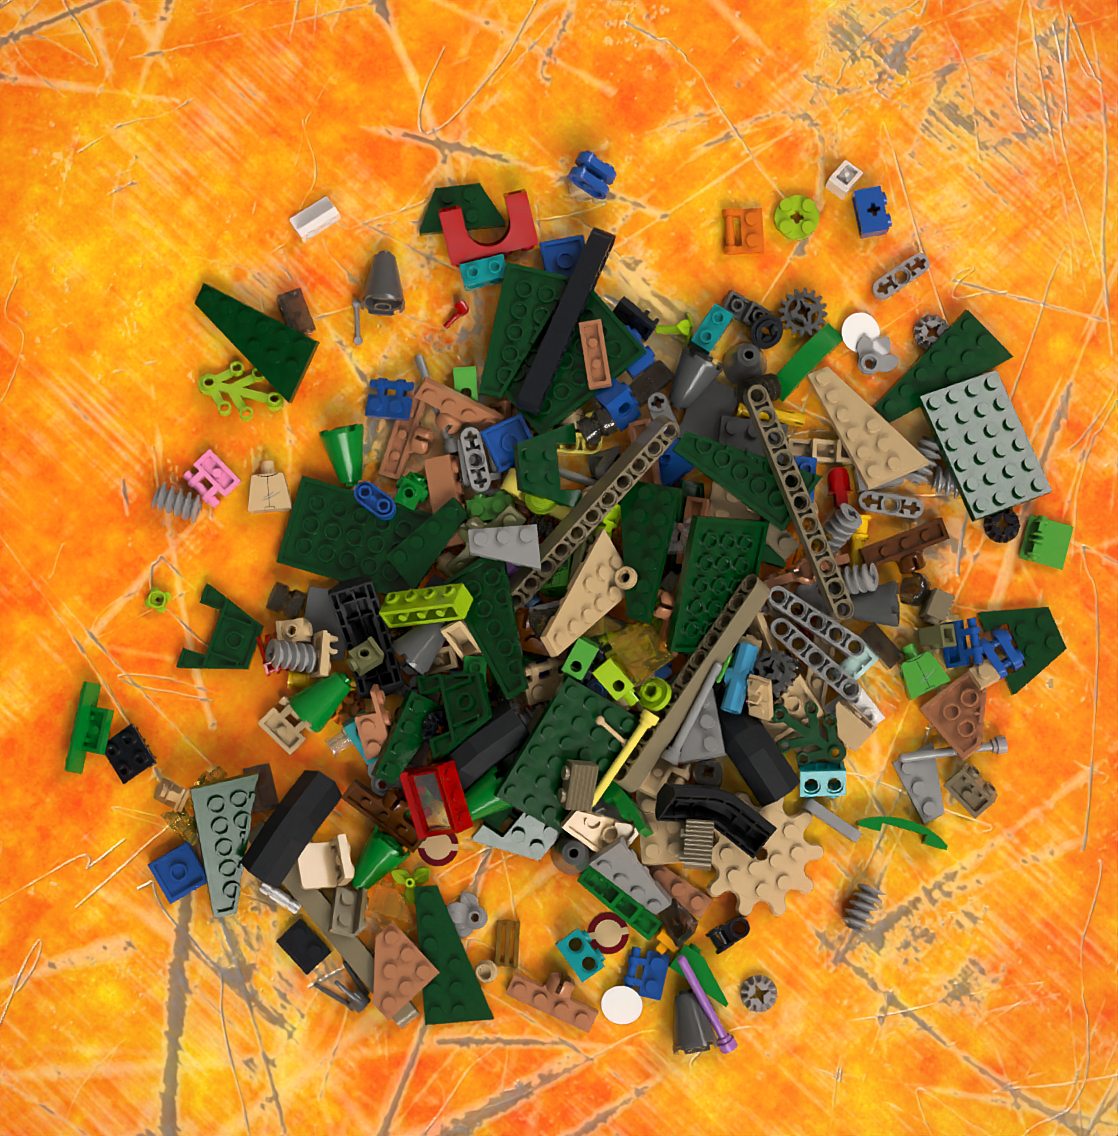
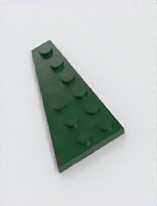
(268, 344)
(956, 356)
(743, 476)

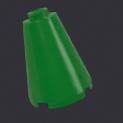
(345, 452)
(321, 699)
(480, 796)
(377, 859)

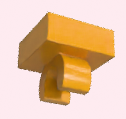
(665, 941)

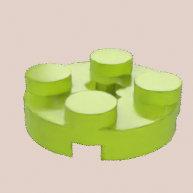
(787, 226)

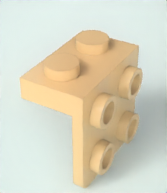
(326, 864)

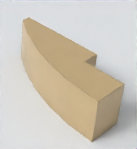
(461, 639)

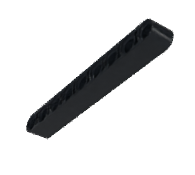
(565, 321)

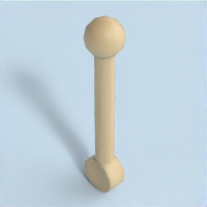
(601, 721)

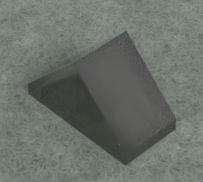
(678, 922)

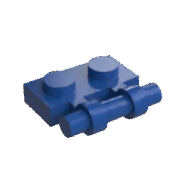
(388, 406)
(959, 655)
(653, 973)

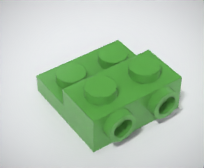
(488, 507)

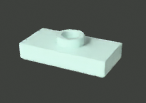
(856, 666)

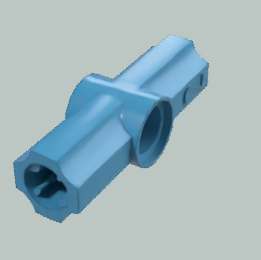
(737, 677)

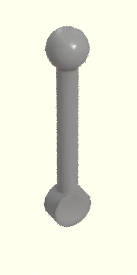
(357, 340)

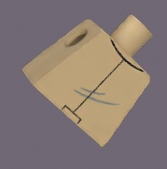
(269, 491)

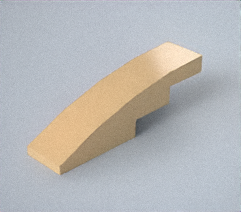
(824, 450)

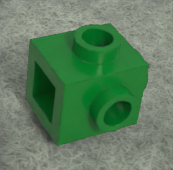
(412, 490)

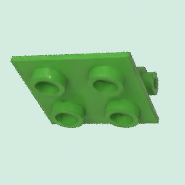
(1046, 542)

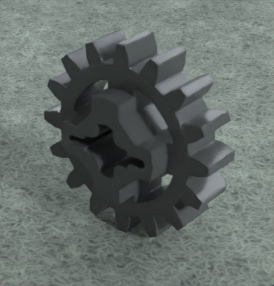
(793, 315)
(773, 664)

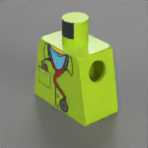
(608, 675)

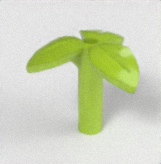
(682, 327)
(402, 876)

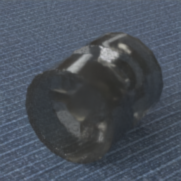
(596, 426)
(285, 600)

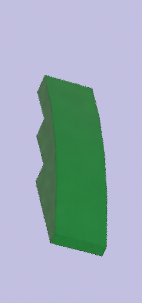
(627, 807)
(620, 903)

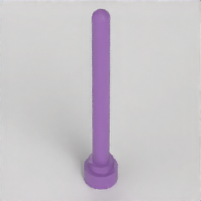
(726, 1041)

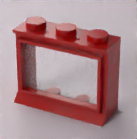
(436, 799)

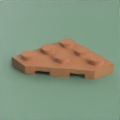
(959, 715)
(398, 971)

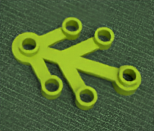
(237, 390)

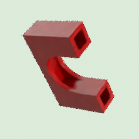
(519, 234)

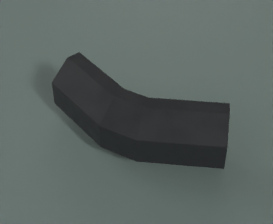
(358, 618)
(487, 745)
(756, 755)
(705, 802)
(291, 827)

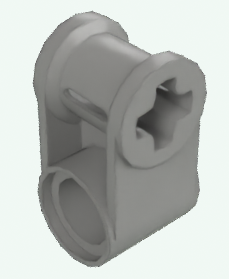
(665, 410)

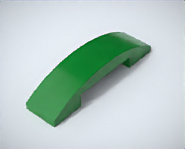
(807, 359)
(929, 837)

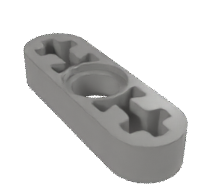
(917, 273)
(477, 443)
(905, 512)
(831, 819)

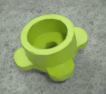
(154, 594)

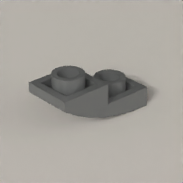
(743, 309)

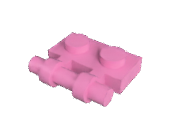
(217, 473)

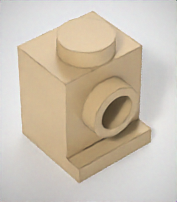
(302, 634)

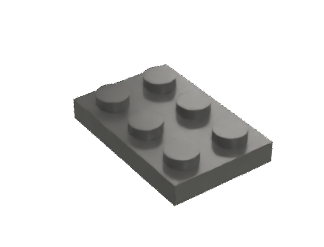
(743, 436)

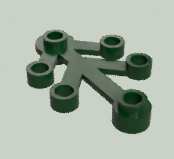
(811, 735)

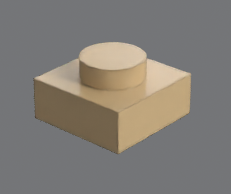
(984, 674)

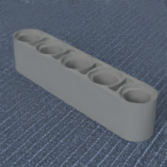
(827, 623)
(806, 653)

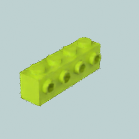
(426, 605)

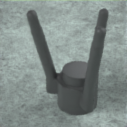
(356, 1000)

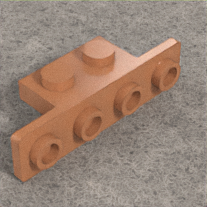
(374, 725)

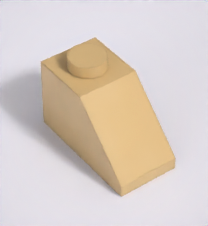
(852, 725)

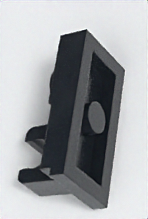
(633, 317)

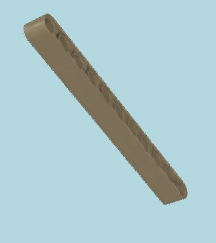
(599, 507)
(807, 510)
(713, 648)
(351, 949)

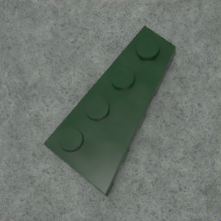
(420, 550)

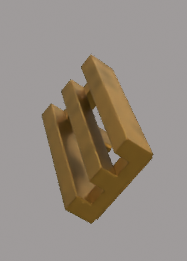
(506, 963)

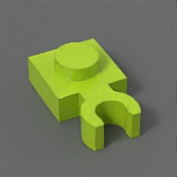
(611, 520)

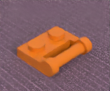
(750, 231)

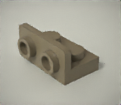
(971, 790)
(348, 912)

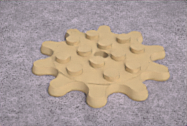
(774, 875)

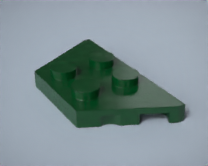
(475, 206)

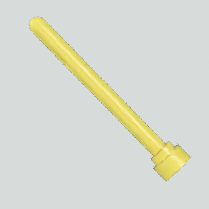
(646, 721)

